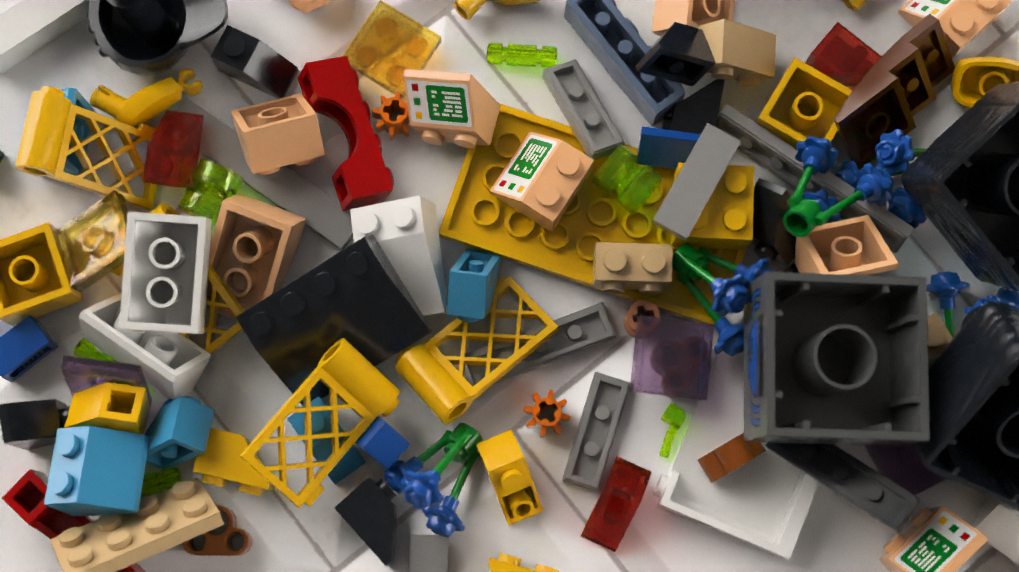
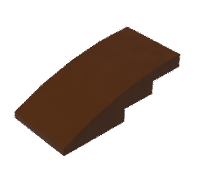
(894, 90)

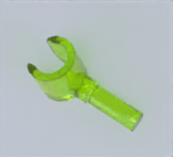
(674, 417)

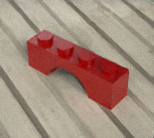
(333, 91)
(28, 500)

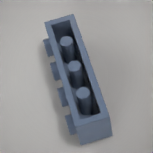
(619, 49)

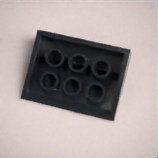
(344, 297)

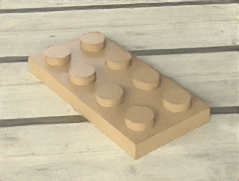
(128, 538)

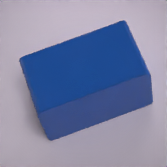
(24, 348)
(382, 443)

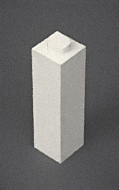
(35, 24)

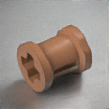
(646, 309)

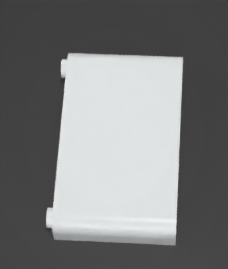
(754, 503)

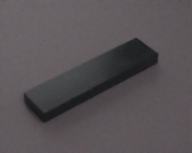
(851, 480)

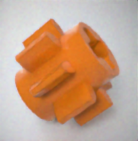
(389, 106)
(548, 403)

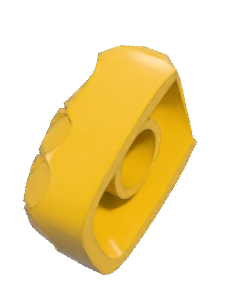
(978, 75)

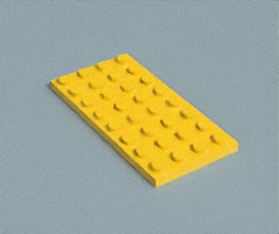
(492, 226)

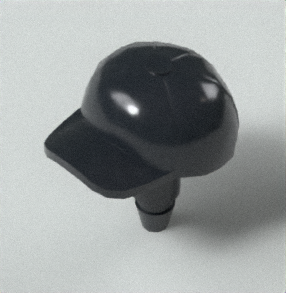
(152, 34)

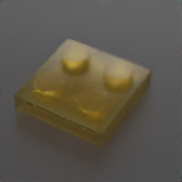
(390, 45)
(95, 241)

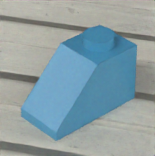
(473, 285)
(178, 432)
(323, 447)

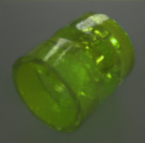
(624, 176)
(210, 187)

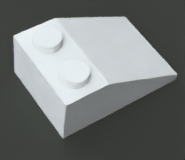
(412, 244)

